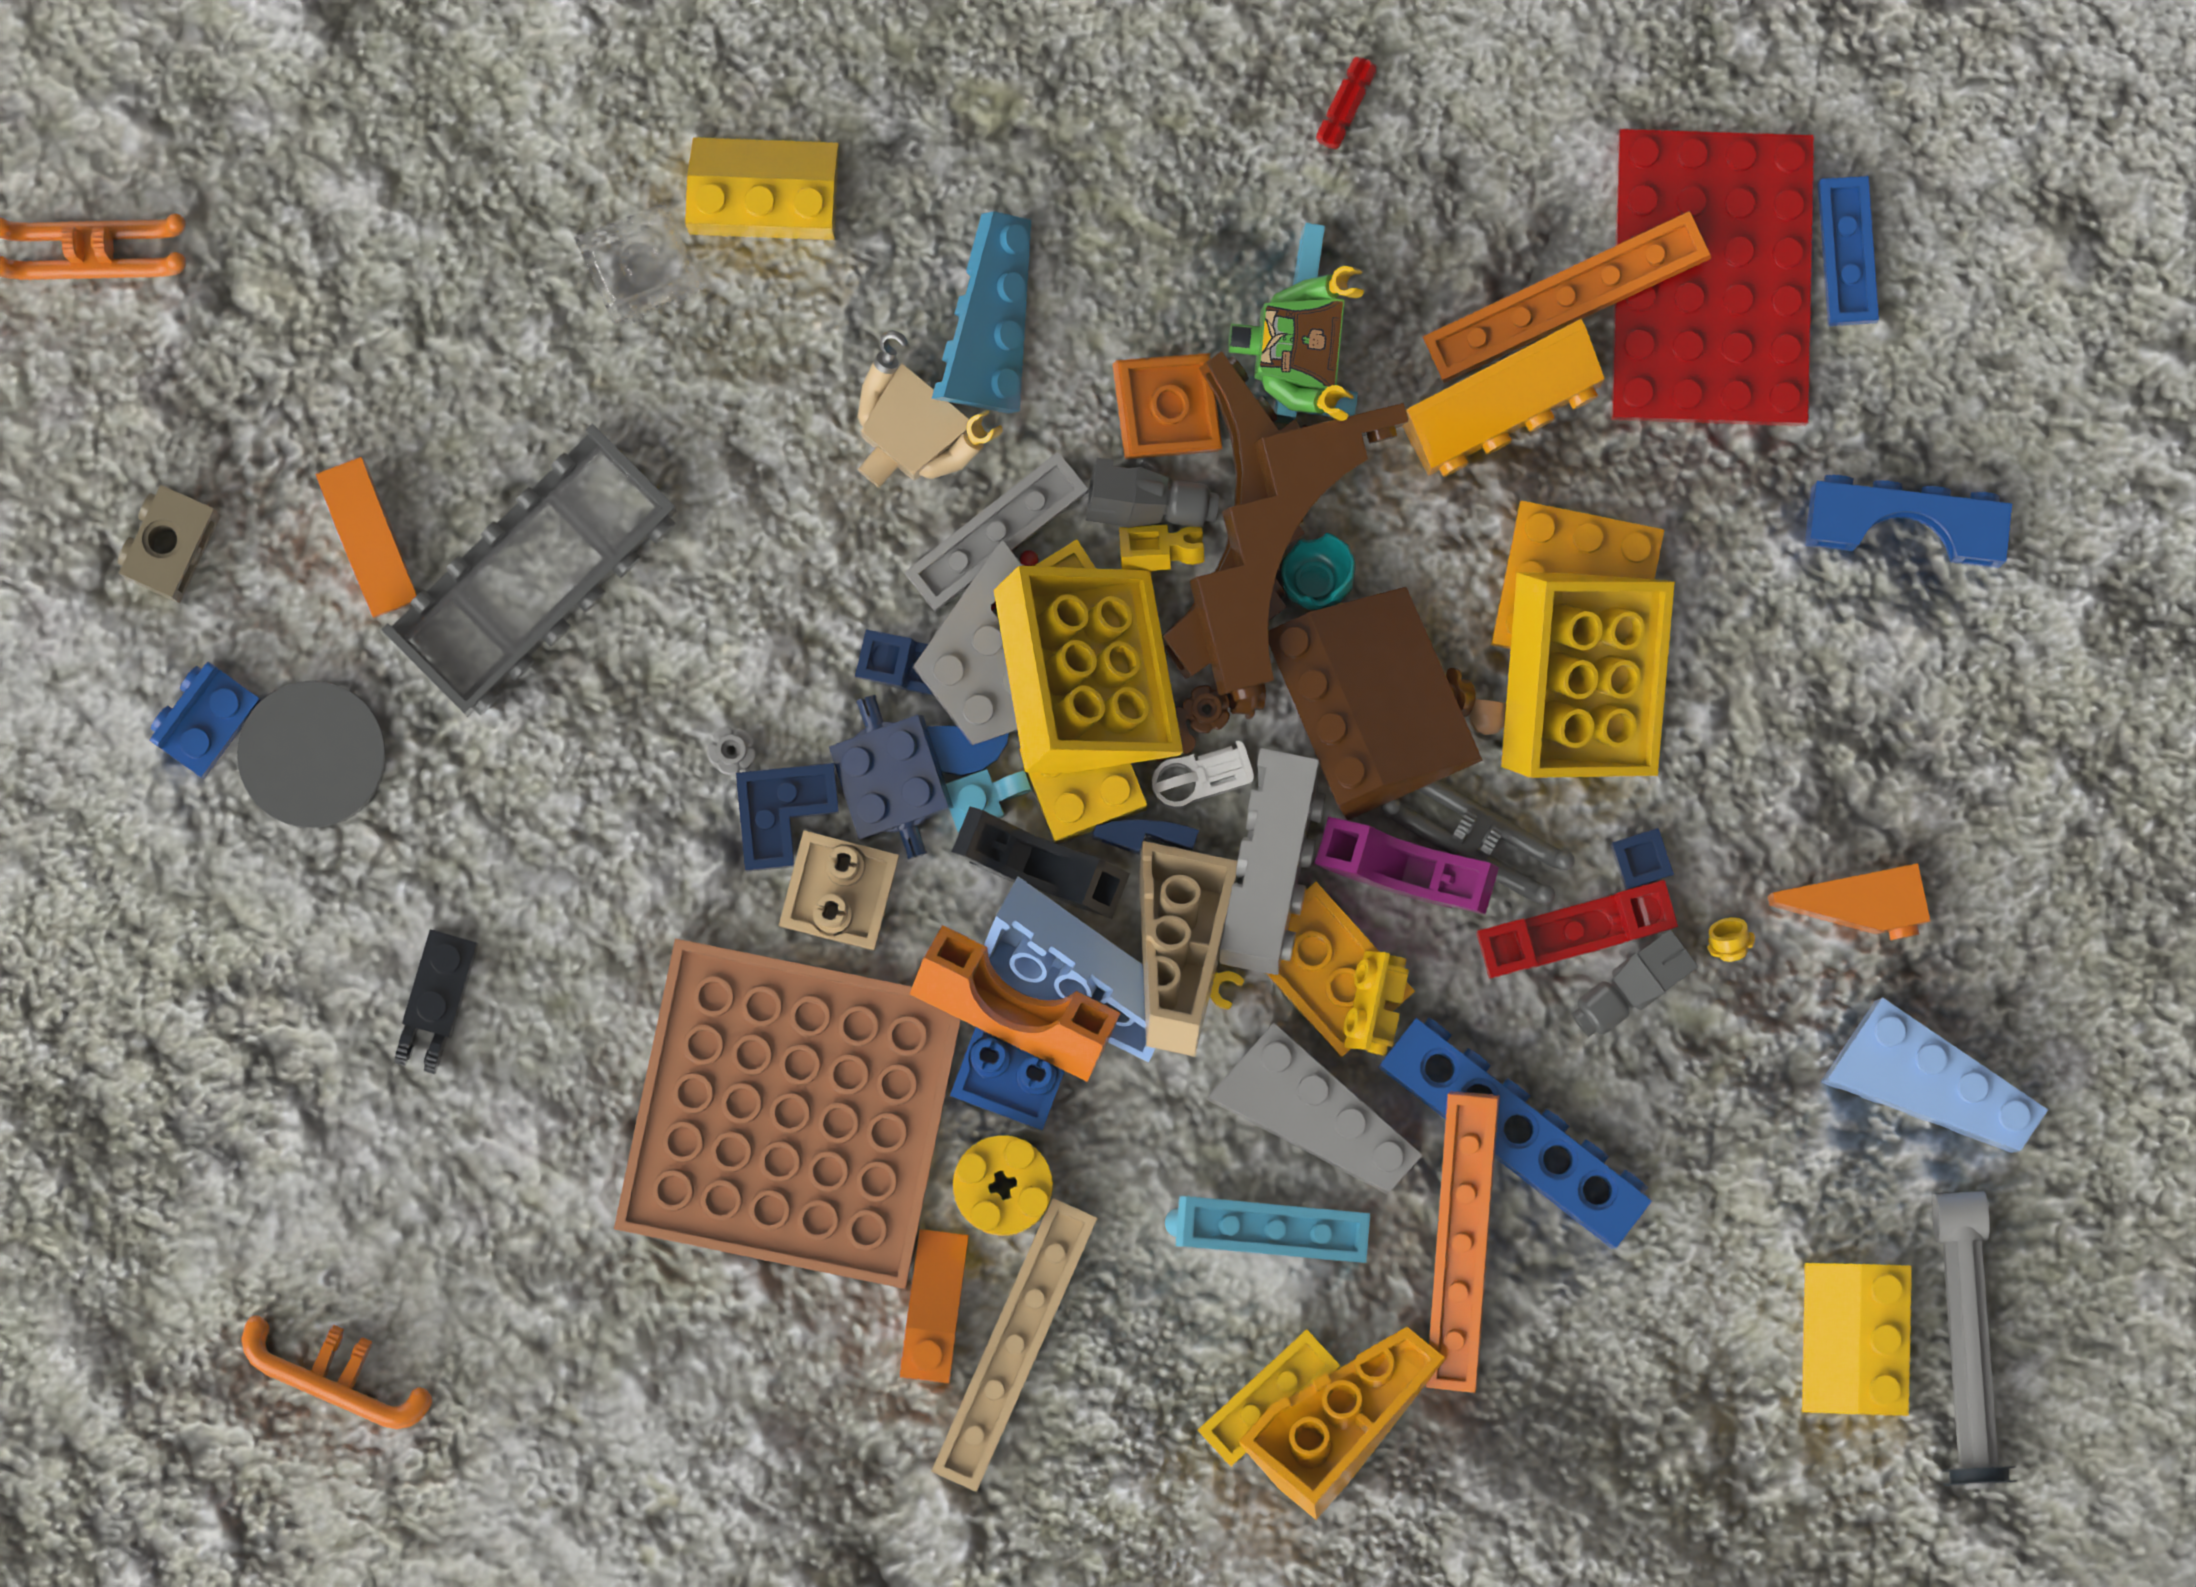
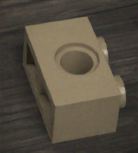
(169, 572)

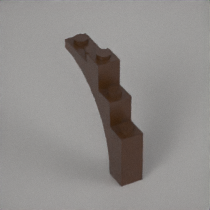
(1246, 422)

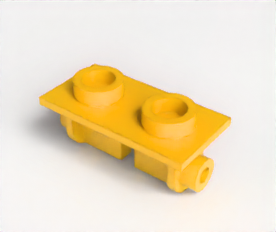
(1367, 1023)

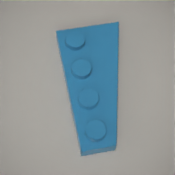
(990, 332)

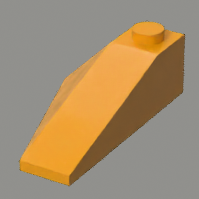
(1331, 1428)

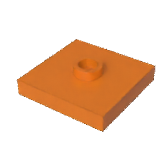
(1166, 406)

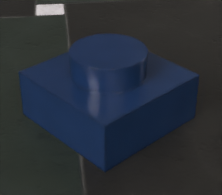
(1642, 859)

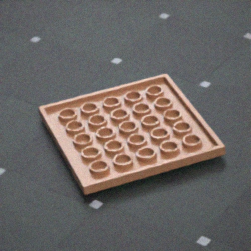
(788, 1114)

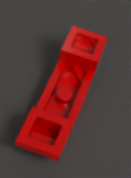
(1577, 930)

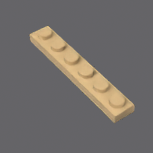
(1014, 1344)

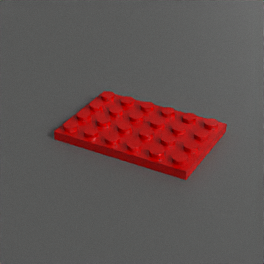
(1733, 330)

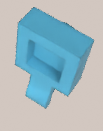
(983, 793)

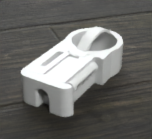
(1212, 773)

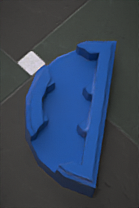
(959, 756)

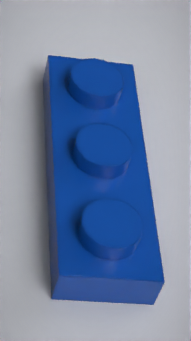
(1848, 251)

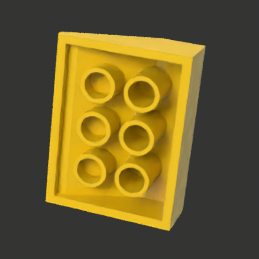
(1086, 668)
(1587, 675)

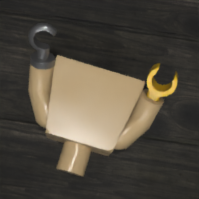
(909, 426)

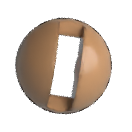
(1487, 716)

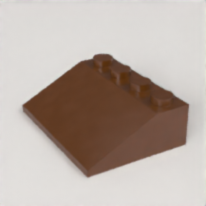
(1373, 699)

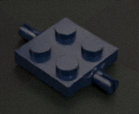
(891, 777)

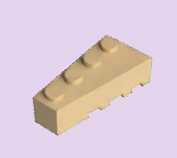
(1182, 932)

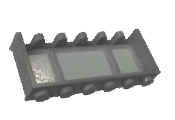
(532, 573)

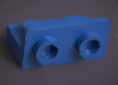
(203, 719)

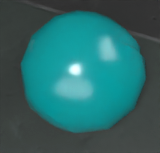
(1318, 572)

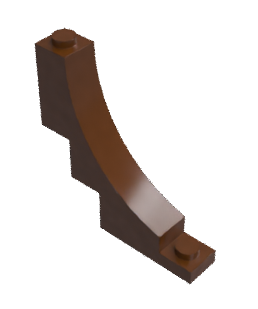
(1296, 474)

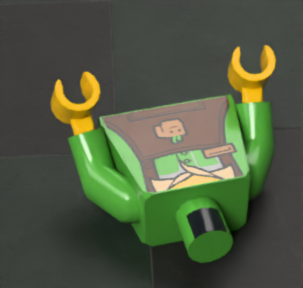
(1300, 343)

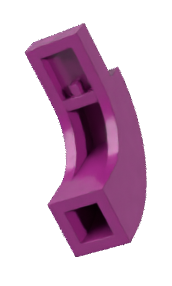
(1404, 867)

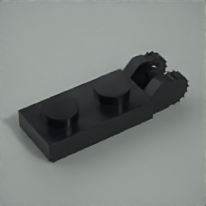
(436, 995)

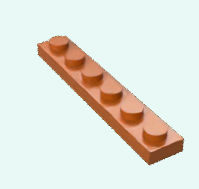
(1567, 297)
(1463, 1238)

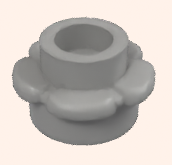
(744, 753)

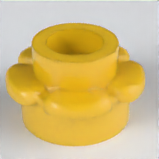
(1730, 939)

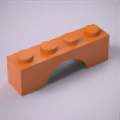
(963, 983)

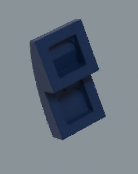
(890, 661)
(1131, 833)

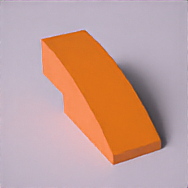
(367, 536)

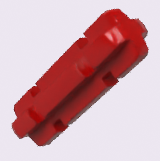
(1346, 102)

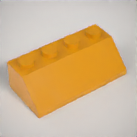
(1504, 399)

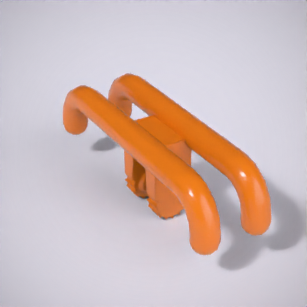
(90, 249)
(337, 1393)

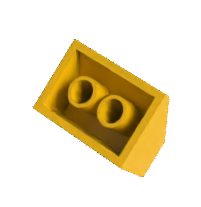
(762, 188)
(1856, 1339)

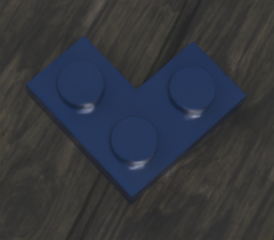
(770, 800)

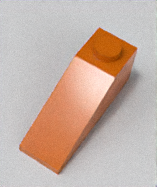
(1867, 902)
(934, 1306)

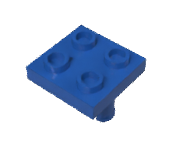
(1007, 1080)

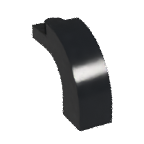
(1046, 866)

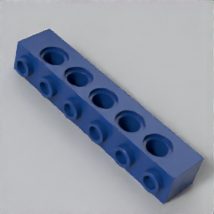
(1626, 1196)

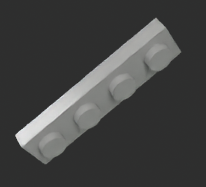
(1009, 519)

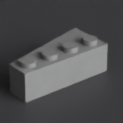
(1271, 863)
(1307, 1106)

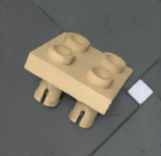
(839, 890)

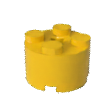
(977, 1172)

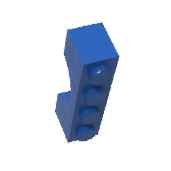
(1971, 528)

